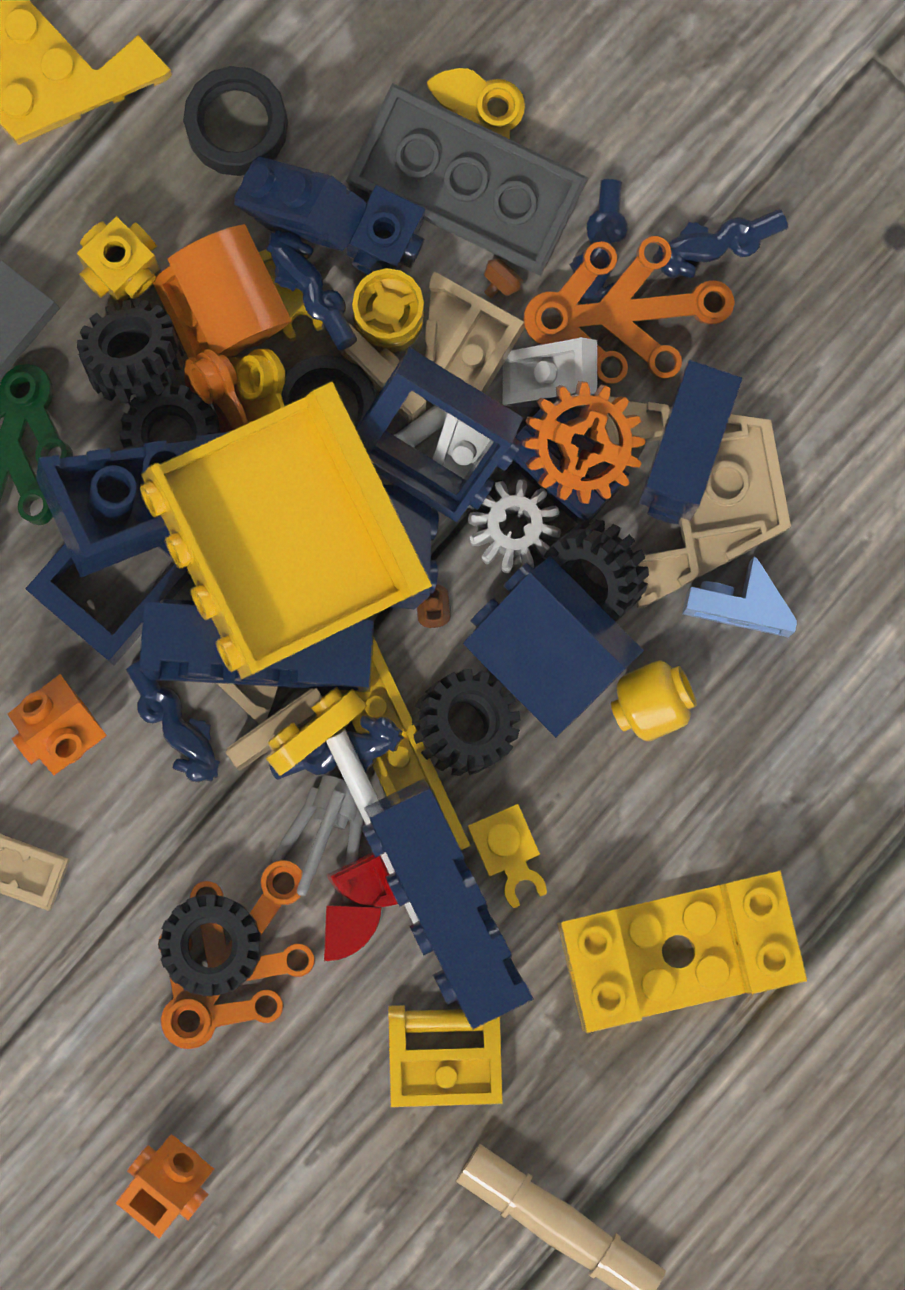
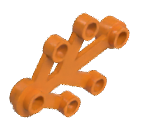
(618, 312)
(218, 952)

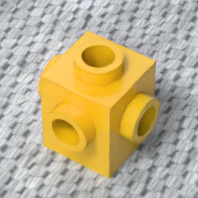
(119, 279)

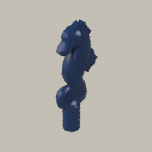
(603, 226)
(700, 246)
(296, 271)
(188, 738)
(368, 746)

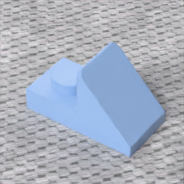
(758, 608)

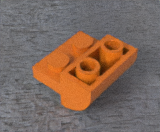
(221, 294)

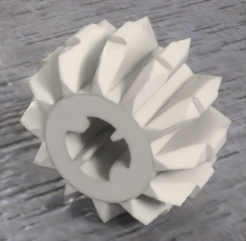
(531, 533)

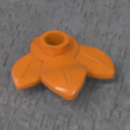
(214, 382)

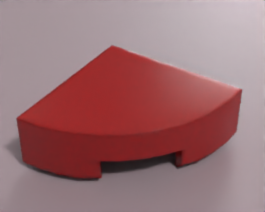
(364, 882)
(348, 930)

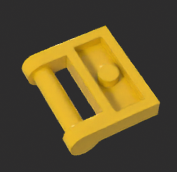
(444, 1074)

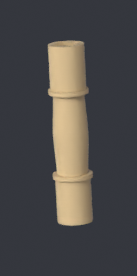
(558, 1223)

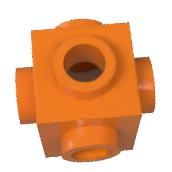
(54, 726)
(165, 1185)

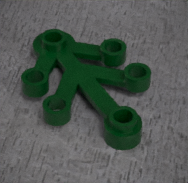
(16, 415)

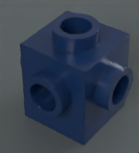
(392, 217)

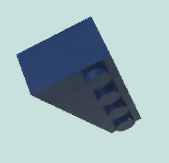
(101, 502)
(183, 648)
(447, 904)

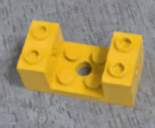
(738, 940)

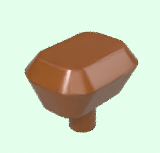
(501, 278)
(435, 610)

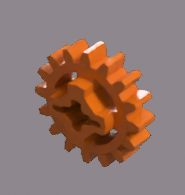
(595, 418)

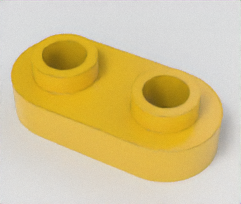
(332, 714)

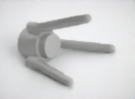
(333, 809)

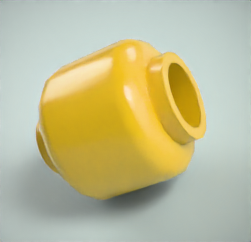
(653, 700)

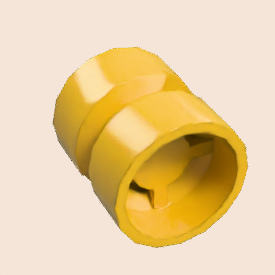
(388, 310)

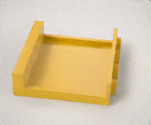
(284, 531)

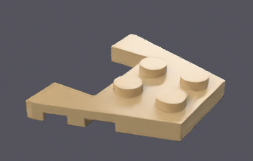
(738, 509)

